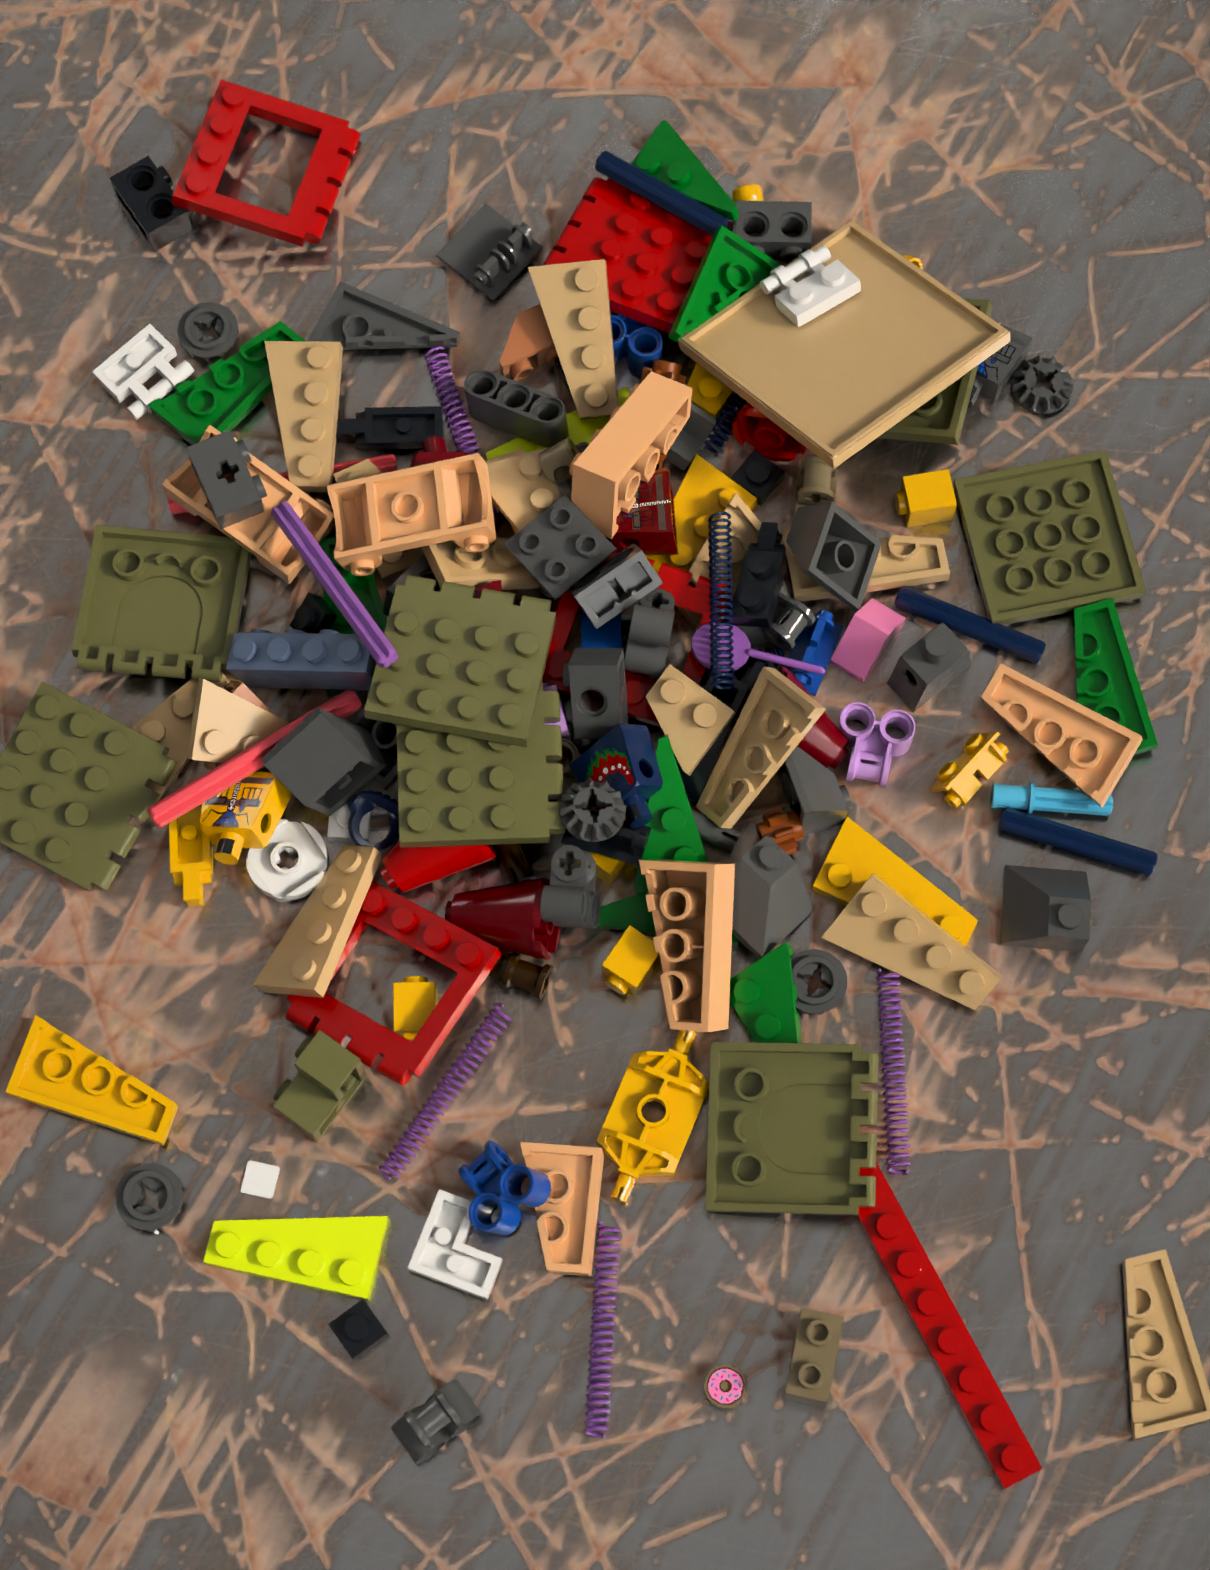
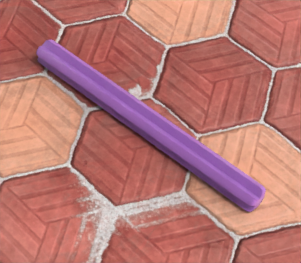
(334, 585)

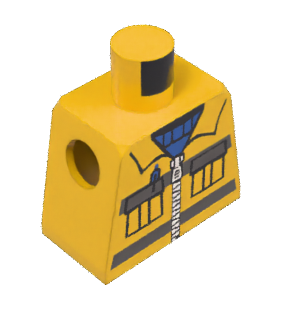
(244, 815)

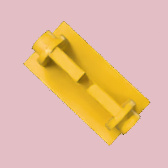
(957, 776)

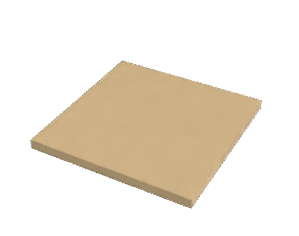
(858, 363)

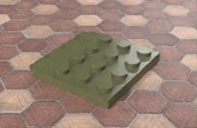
(160, 602)
(463, 661)
(75, 785)
(480, 789)
(790, 1128)

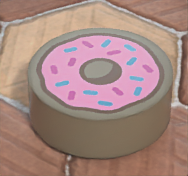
(725, 1386)

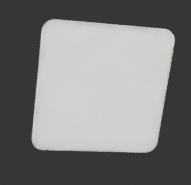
(260, 1179)

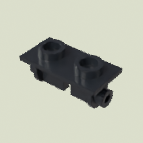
(625, 846)

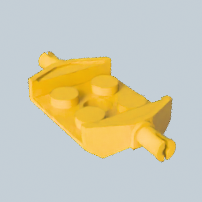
(646, 1147)

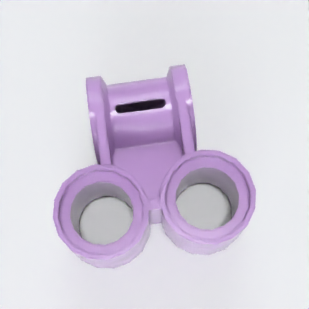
(873, 746)

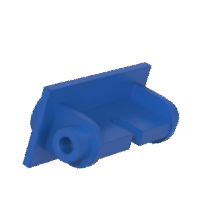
(815, 647)

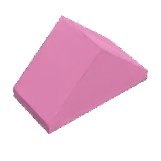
(866, 639)

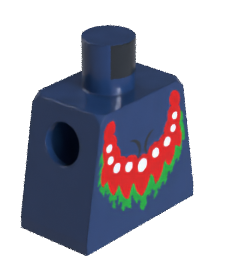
(629, 766)

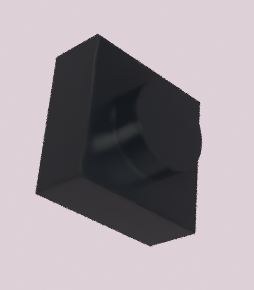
(758, 476)
(313, 615)
(358, 1329)

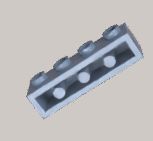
(300, 660)

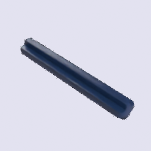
(659, 193)
(970, 624)
(1078, 841)

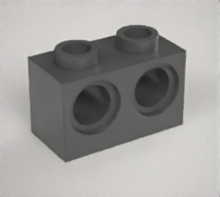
(772, 221)
(615, 585)

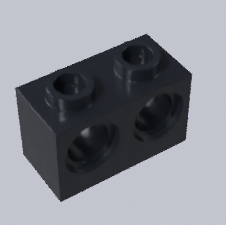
(147, 205)

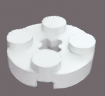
(309, 867)

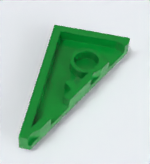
(724, 275)

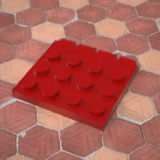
(645, 249)

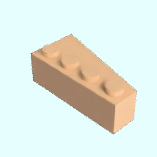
(628, 450)
(694, 939)

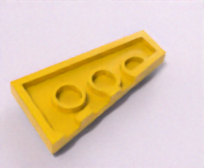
(859, 855)

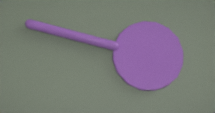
(742, 651)

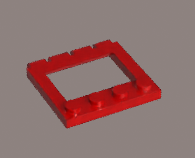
(214, 146)
(674, 581)
(433, 937)

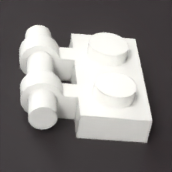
(814, 294)
(135, 364)

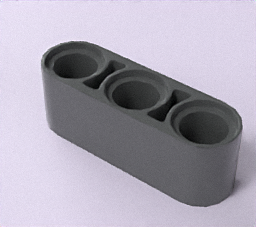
(516, 408)

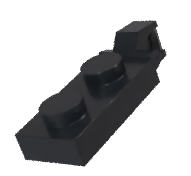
(391, 427)
(760, 579)

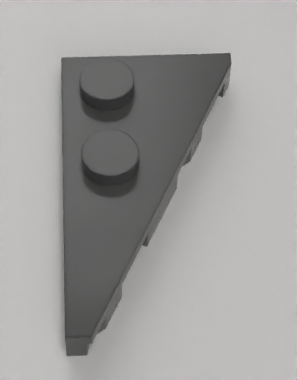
(373, 323)

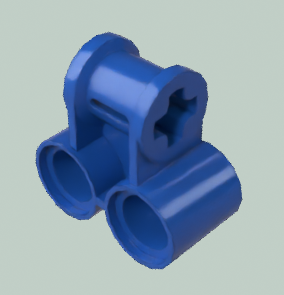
(632, 337)
(499, 1183)

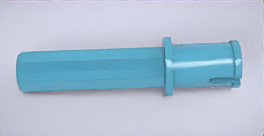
(1046, 799)

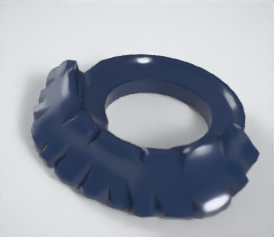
(366, 802)

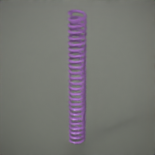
(451, 401)
(888, 1073)
(441, 1092)
(598, 1331)

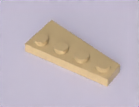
(319, 933)

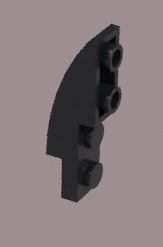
(734, 698)

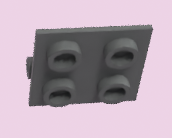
(490, 251)
(560, 547)

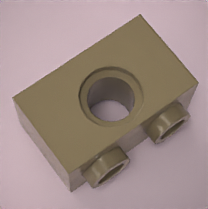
(813, 1357)

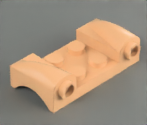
(412, 511)
(261, 532)

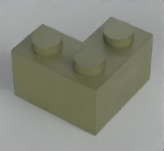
(322, 1087)

